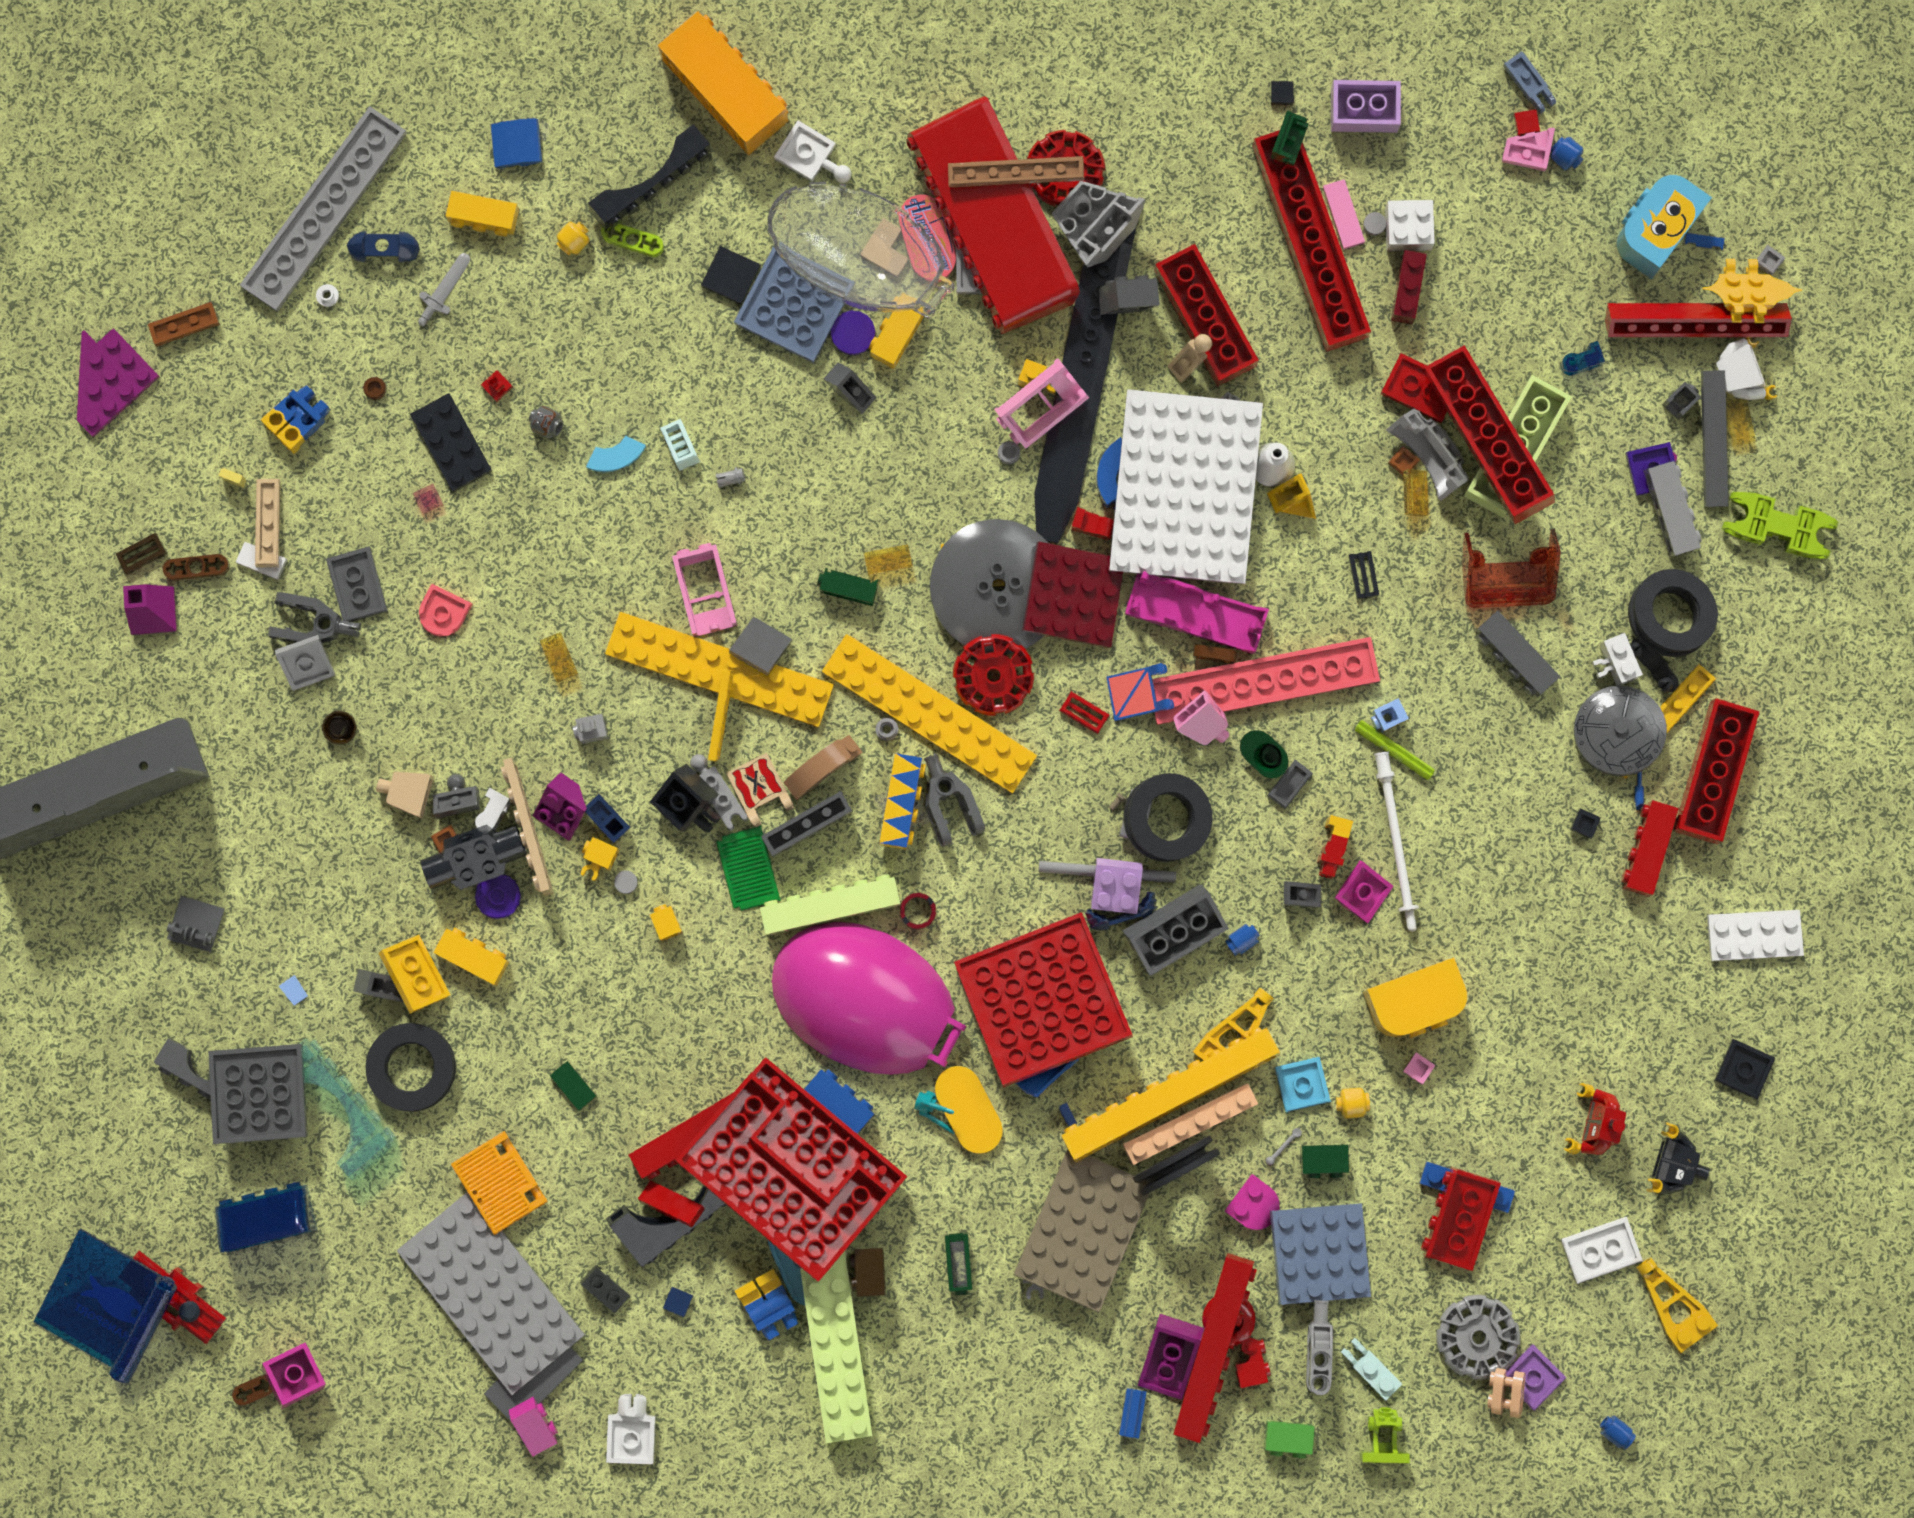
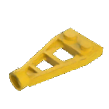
(1211, 1040)
(1691, 1328)

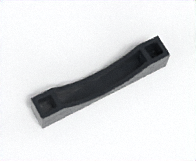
(613, 205)

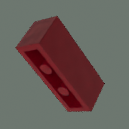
(1408, 287)

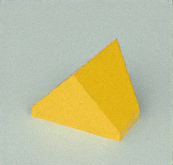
(1293, 498)

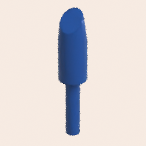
(1639, 792)

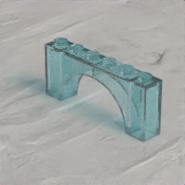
(367, 1136)

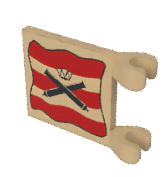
(757, 785)

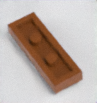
(183, 324)

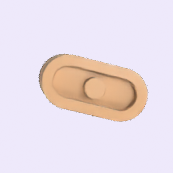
(1497, 1399)

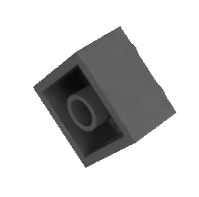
(1128, 295)

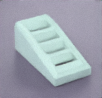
(685, 457)

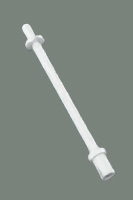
(1385, 776)

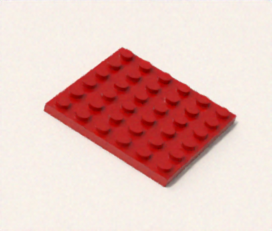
(1043, 999)

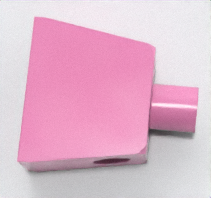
(1202, 720)

